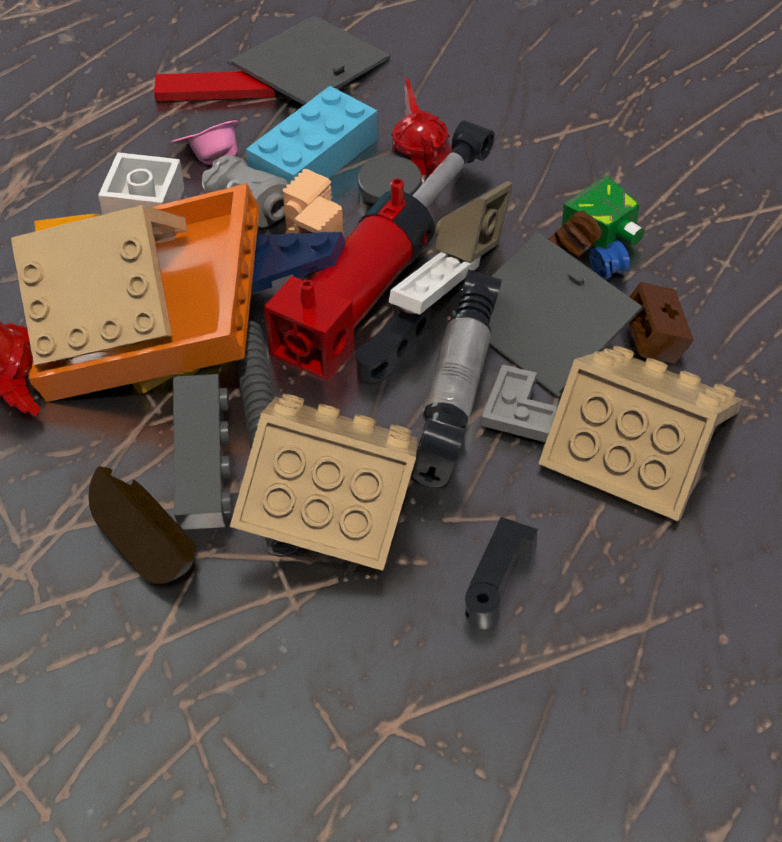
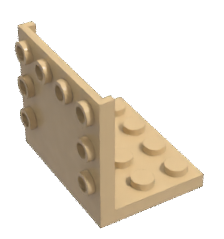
(94, 282)
(635, 428)
(325, 481)

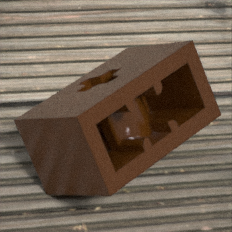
(660, 326)

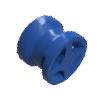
(610, 260)

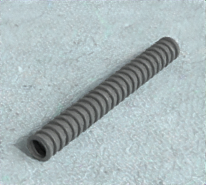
(256, 396)

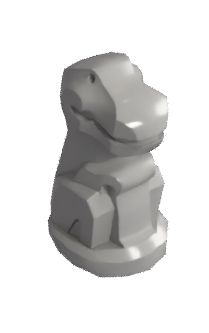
(265, 187)

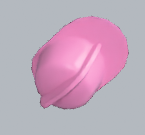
(213, 142)

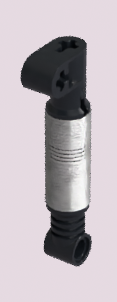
(455, 380)

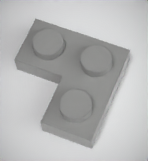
(511, 408)

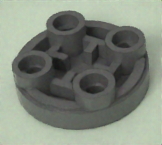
(377, 174)

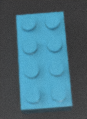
(316, 137)

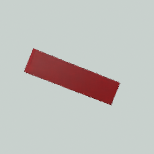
(209, 86)

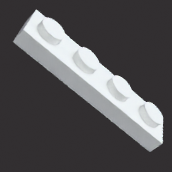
(430, 282)

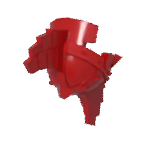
(420, 135)
(15, 365)

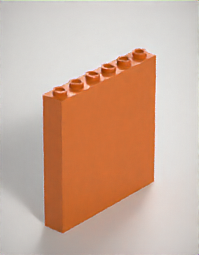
(206, 297)

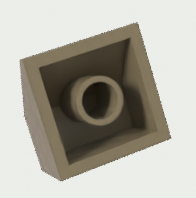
(475, 225)

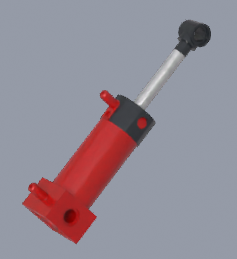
(315, 318)

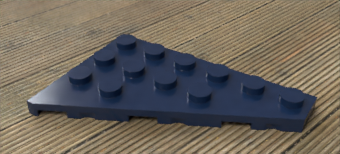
(293, 254)

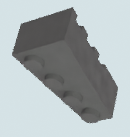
(200, 452)

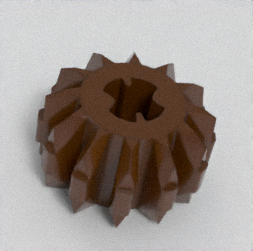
(577, 234)

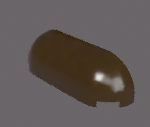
(140, 527)

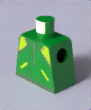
(612, 210)

